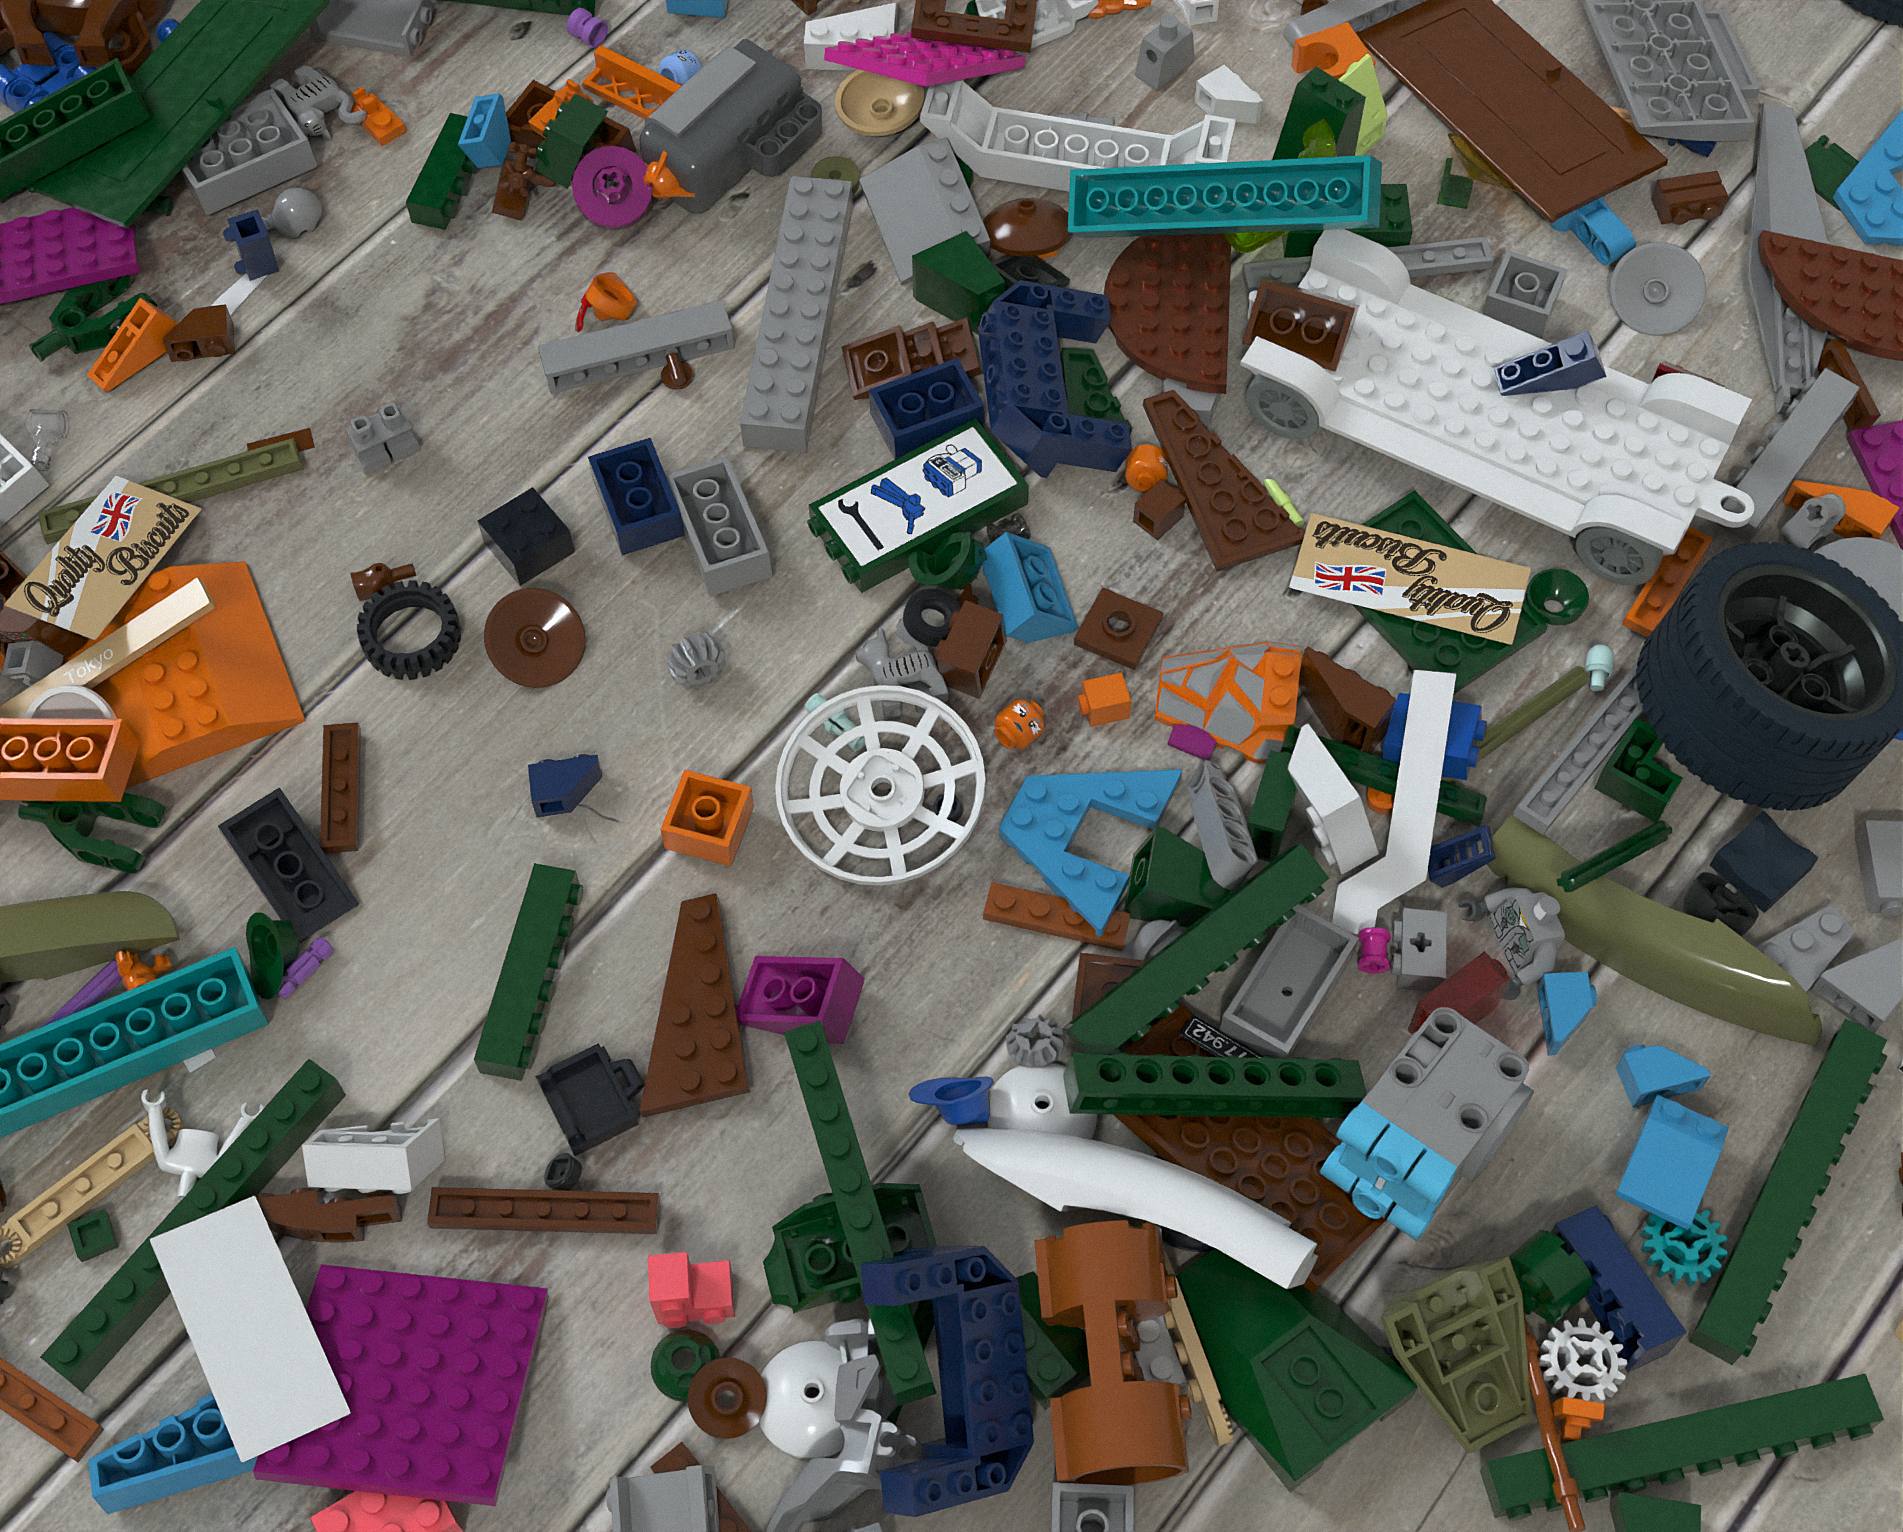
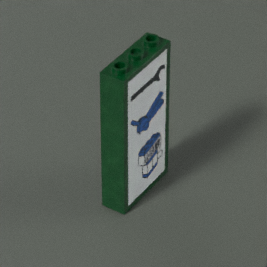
(916, 503)

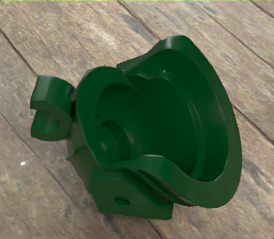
(953, 564)

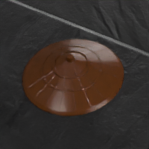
(534, 637)

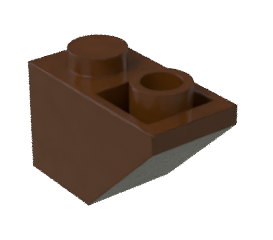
(201, 335)

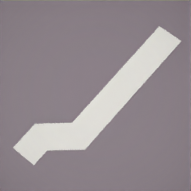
(1412, 810)

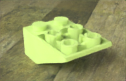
(1363, 79)

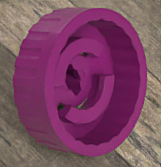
(615, 165)

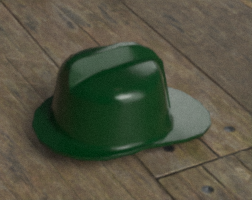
(271, 950)

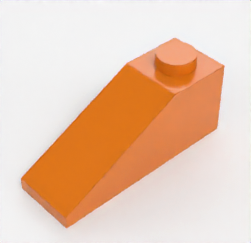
(133, 345)
(1865, 512)

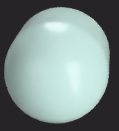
(1599, 665)

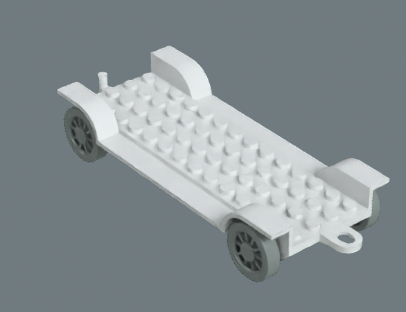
(1421, 386)

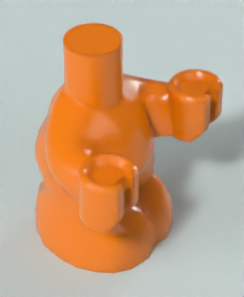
(136, 973)

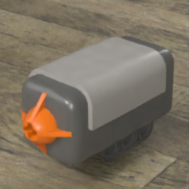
(722, 122)

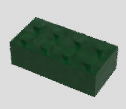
(1393, 229)

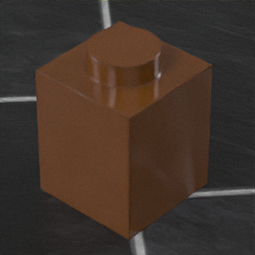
(1159, 509)

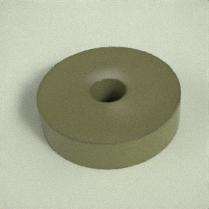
(838, 168)

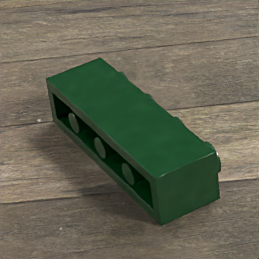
(442, 178)

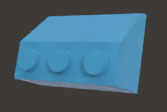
(1027, 589)

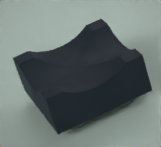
(1763, 862)

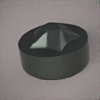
(563, 1172)

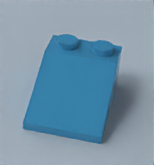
(1672, 1161)

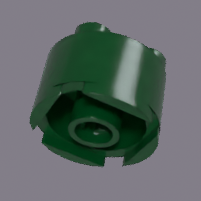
(1549, 1276)

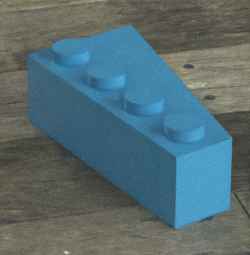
(167, 1459)

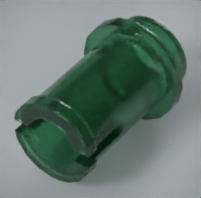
(161, 205)

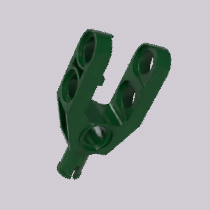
(71, 323)
(75, 834)

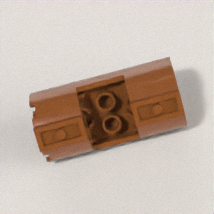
(1120, 1426)

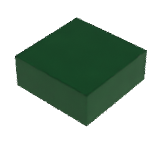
(93, 1235)

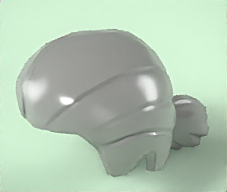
(294, 212)

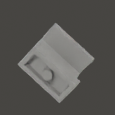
(665, 1501)

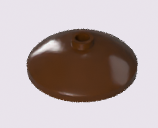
(1027, 227)

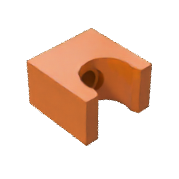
(1329, 50)

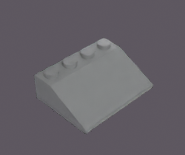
(248, 154)
(921, 203)

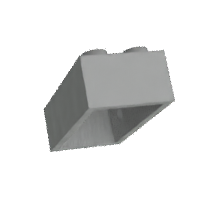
(1301, 957)

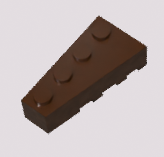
(534, 98)

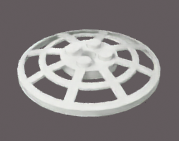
(875, 767)

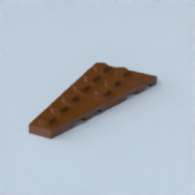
(1220, 492)
(698, 1032)

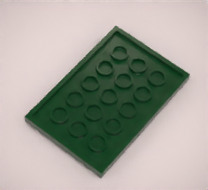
(1432, 646)

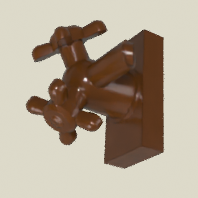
(515, 182)

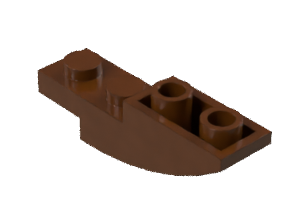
(341, 1220)

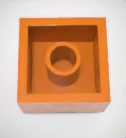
(707, 817)

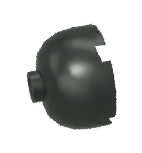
(1710, 899)

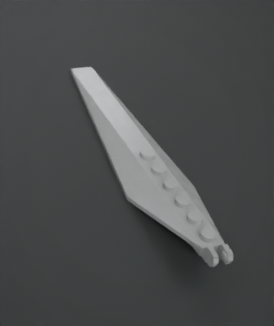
(1789, 206)

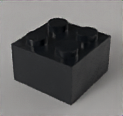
(526, 536)

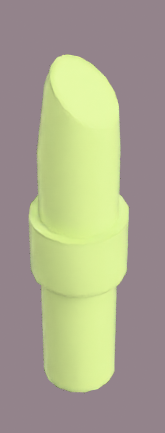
(1282, 499)

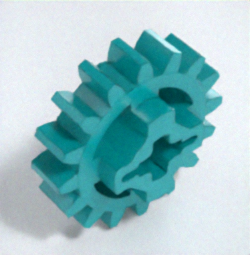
(1675, 1257)

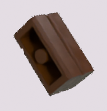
(1689, 198)

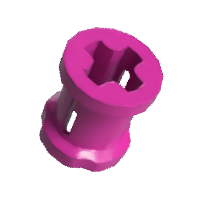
(1374, 950)

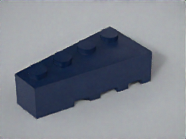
(1621, 1291)

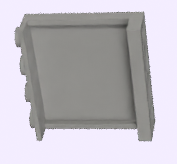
(375, 24)

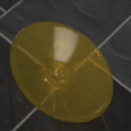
(1475, 165)

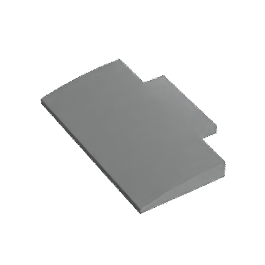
(1676, 68)

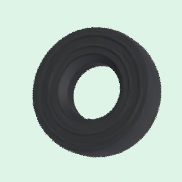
(929, 599)

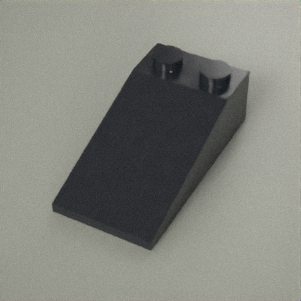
(287, 864)

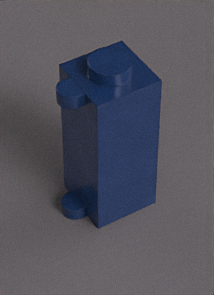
(252, 245)

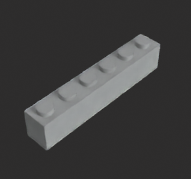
(636, 346)
(1790, 448)

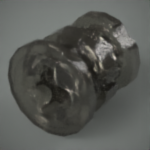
(1016, 526)

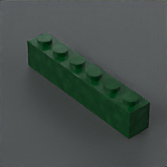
(528, 972)

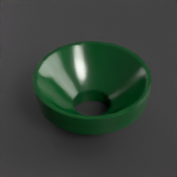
(1561, 587)
(673, 1381)

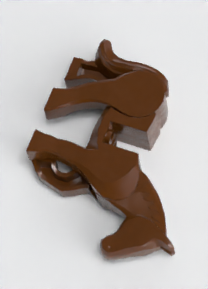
(92, 20)

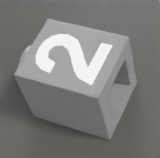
(29, 662)

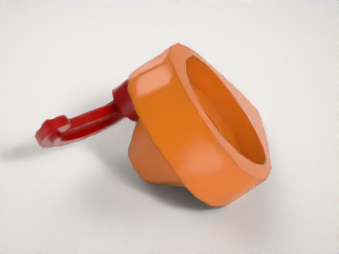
(609, 299)

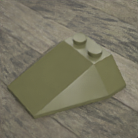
(1466, 1349)

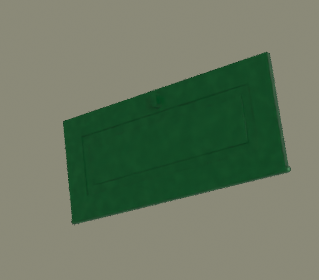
(189, 92)

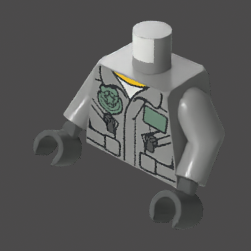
(1525, 930)

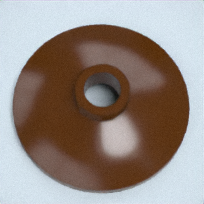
(722, 1376)

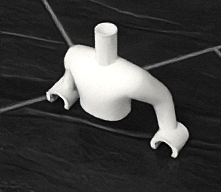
(194, 1149)

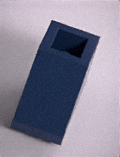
(562, 784)

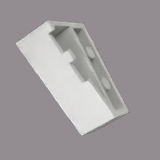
(373, 1160)

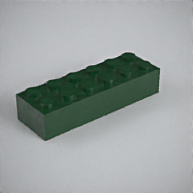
(68, 125)

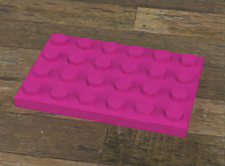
(922, 60)

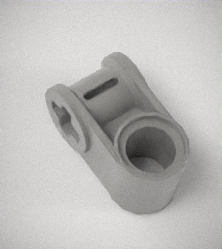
(1814, 521)

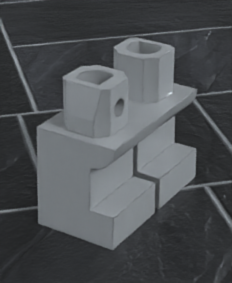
(388, 427)

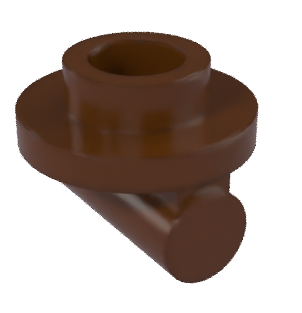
(676, 374)

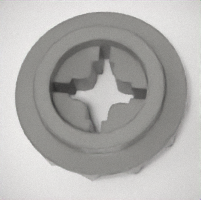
(1045, 1049)

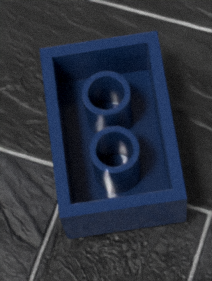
(924, 406)
(636, 496)

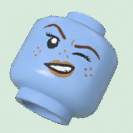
(679, 66)

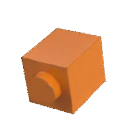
(1104, 699)

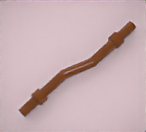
(1564, 1487)

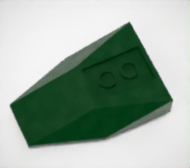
(1288, 1365)

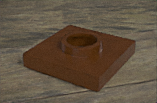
(1120, 647)

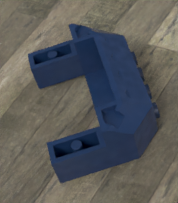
(1027, 378)
(979, 1373)

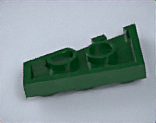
(1087, 386)

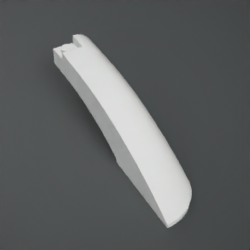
(1102, 1176)

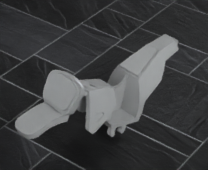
(870, 1442)

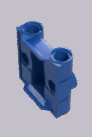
(19, 86)

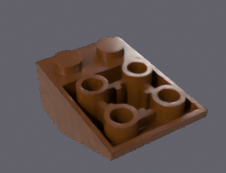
(1344, 702)

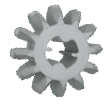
(696, 660)

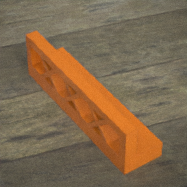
(628, 76)

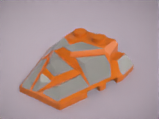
(1233, 693)

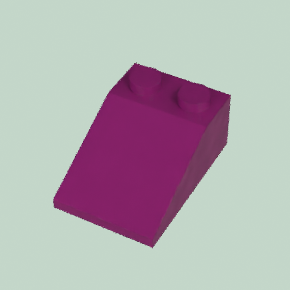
(798, 992)

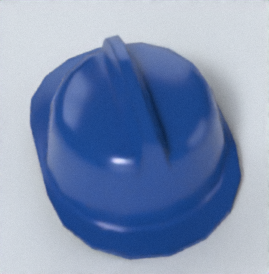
(957, 1099)

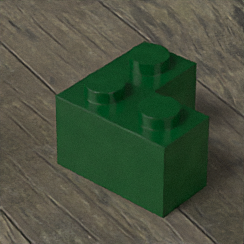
(569, 139)
(1634, 776)

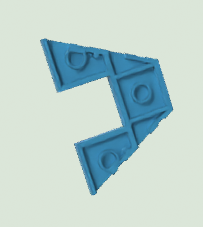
(1872, 195)
(1052, 811)

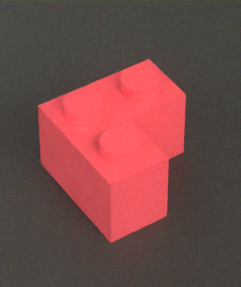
(689, 1291)

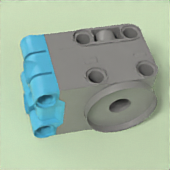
(1429, 1121)

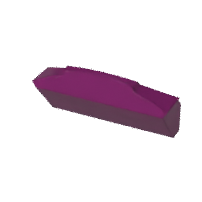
(1192, 741)

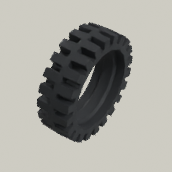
(399, 599)

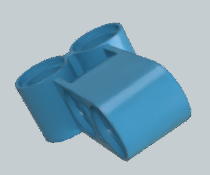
(1598, 230)

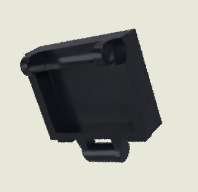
(589, 1097)

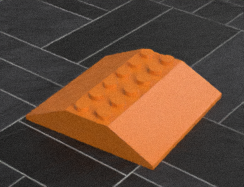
(206, 684)

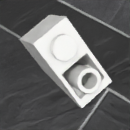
(1227, 96)

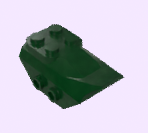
(811, 1253)

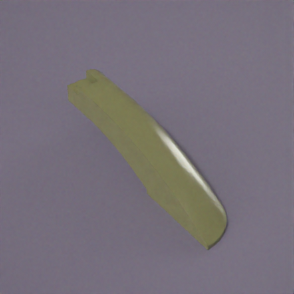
(78, 932)
(1657, 946)

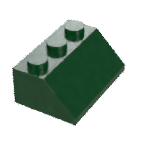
(1054, 1353)

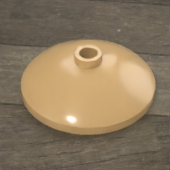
(877, 103)

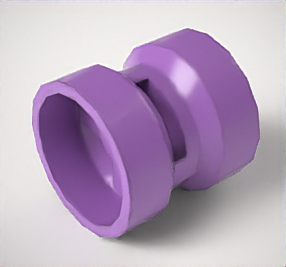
(584, 26)

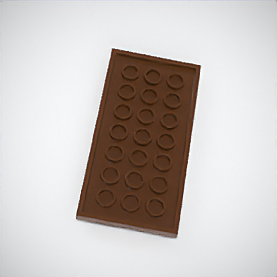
(1260, 1158)

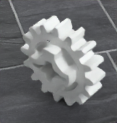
(1573, 1350)

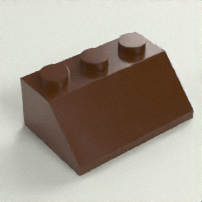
(1301, 322)

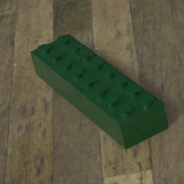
(1197, 952)

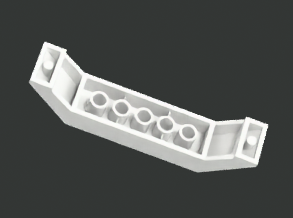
(1045, 148)

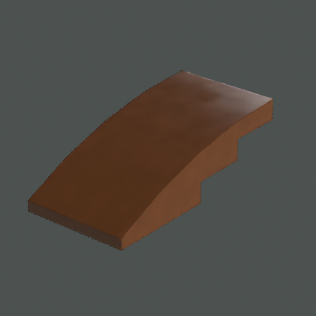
(900, 353)

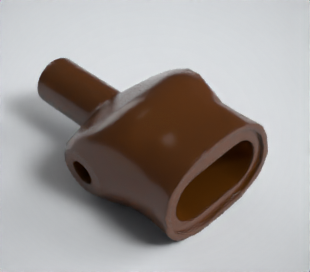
(377, 577)

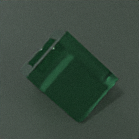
(1454, 189)

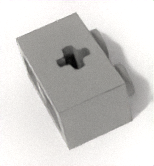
(1424, 931)

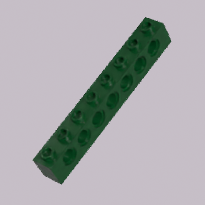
(1212, 1086)

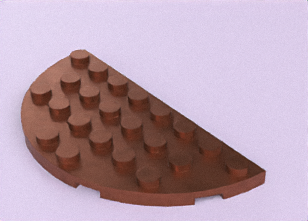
(1840, 290)
(1174, 307)

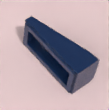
(1446, 875)

